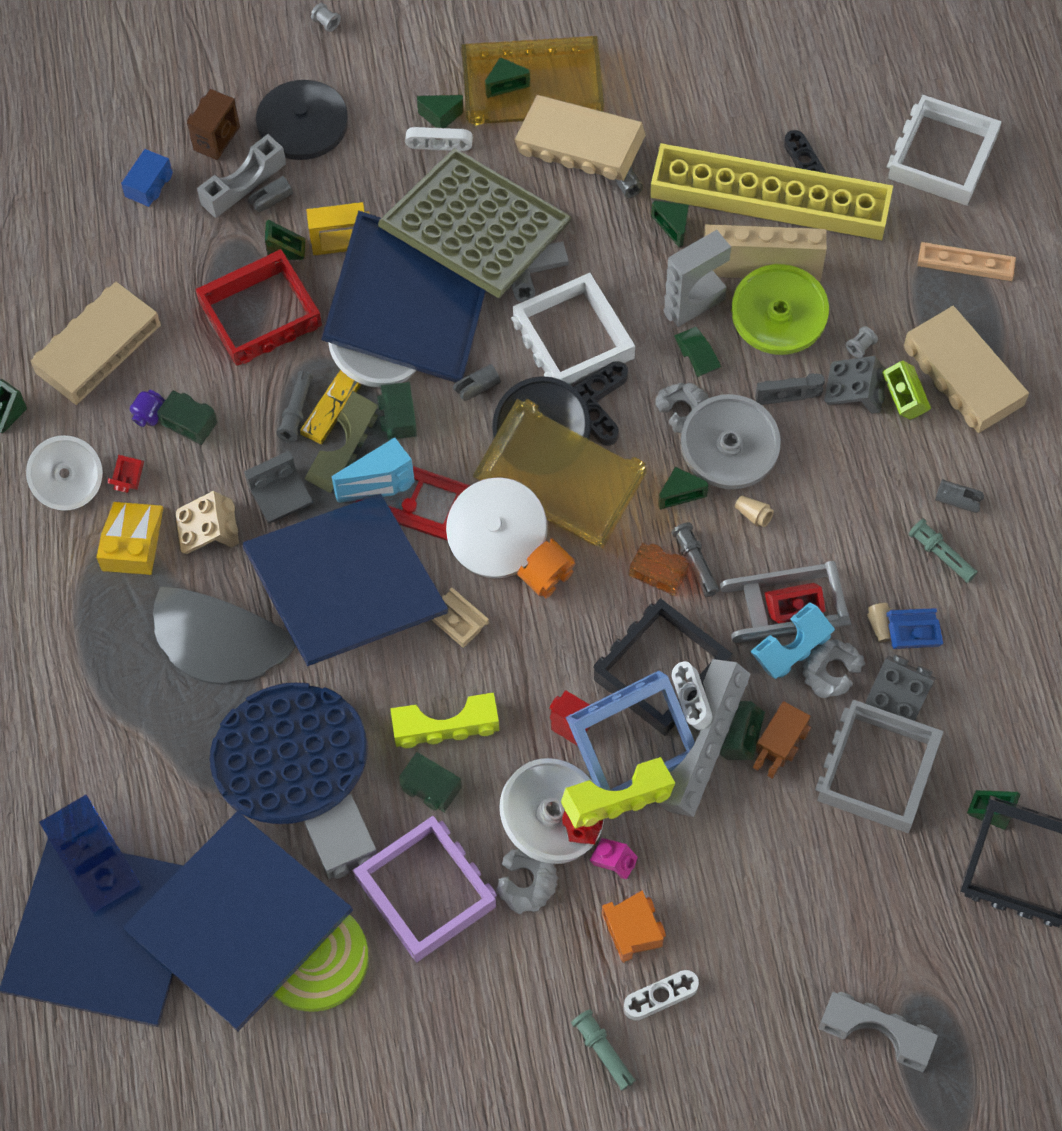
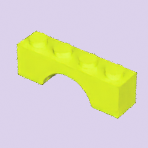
(414, 727)
(589, 803)

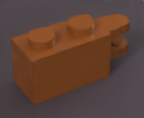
(782, 737)

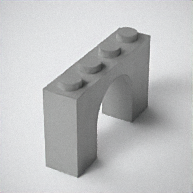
(691, 281)

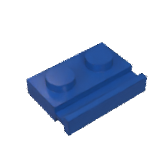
(914, 628)

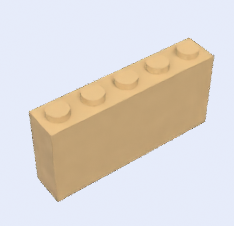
(580, 138)
(764, 246)
(95, 342)
(965, 369)

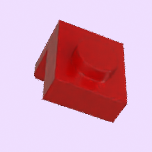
(126, 473)

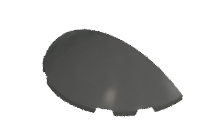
(215, 638)

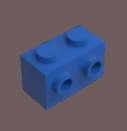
(147, 177)

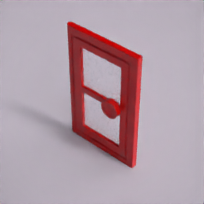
(426, 502)

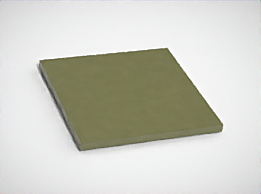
(475, 222)

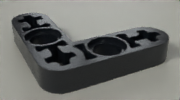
(804, 150)
(593, 396)

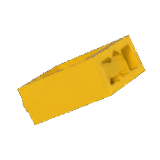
(332, 218)

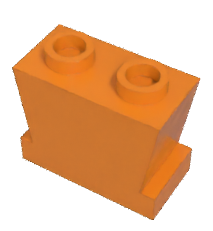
(633, 925)

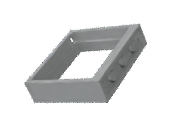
(893, 723)

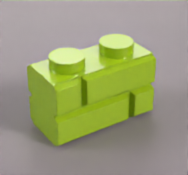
(906, 390)

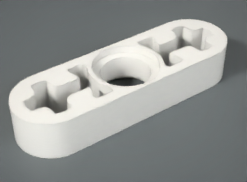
(425, 138)
(699, 702)
(682, 994)

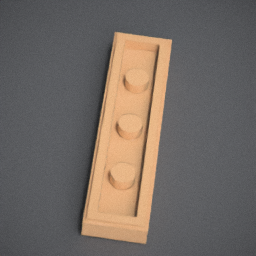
(966, 261)

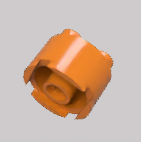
(546, 568)

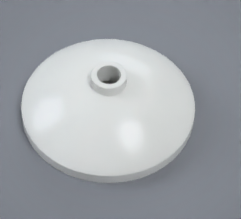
(83, 469)

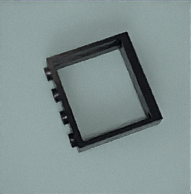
(661, 722)
(998, 899)

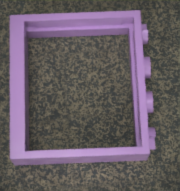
(420, 949)

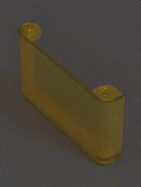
(558, 70)
(571, 476)

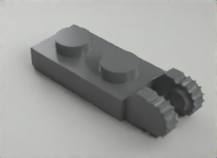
(790, 389)

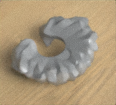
(675, 393)
(815, 667)
(537, 893)

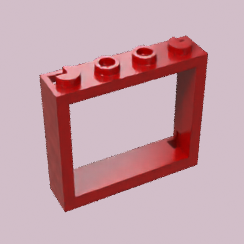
(245, 278)

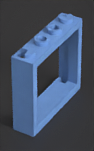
(617, 702)

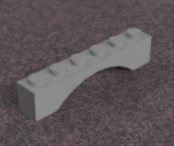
(723, 689)

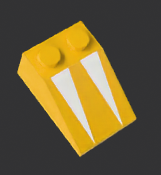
(130, 538)

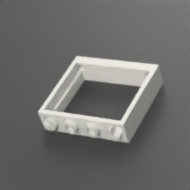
(955, 117)
(585, 284)

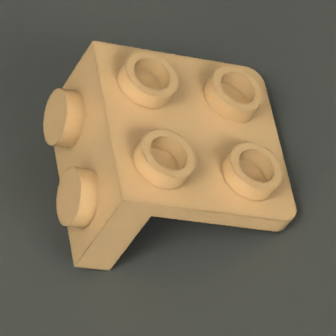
(206, 521)

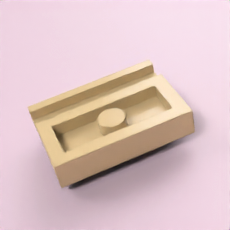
(462, 620)

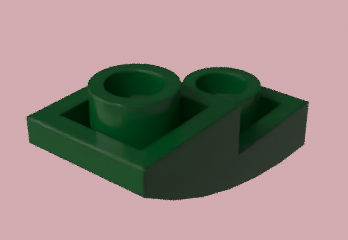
(696, 347)

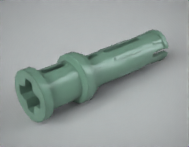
(931, 544)
(596, 1038)

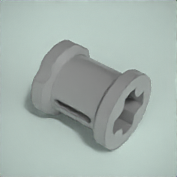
(325, 17)
(861, 342)

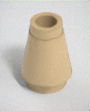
(756, 511)
(880, 621)

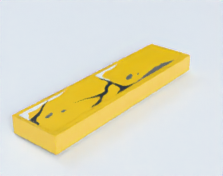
(328, 408)

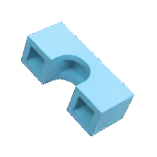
(811, 630)

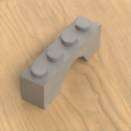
(262, 162)
(911, 1042)

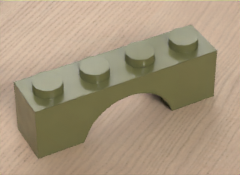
(354, 418)

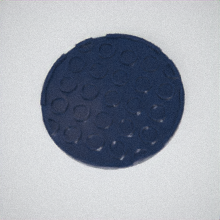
(288, 753)

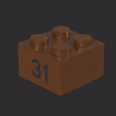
(213, 124)

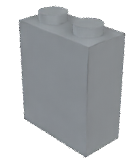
(341, 838)

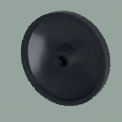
(303, 118)
(555, 401)

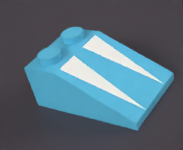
(381, 471)

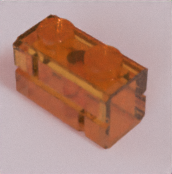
(659, 568)

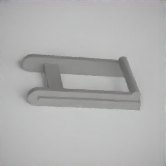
(751, 587)

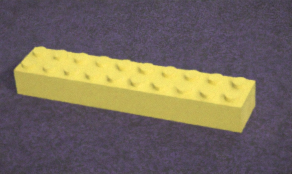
(771, 191)

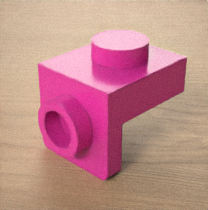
(614, 857)

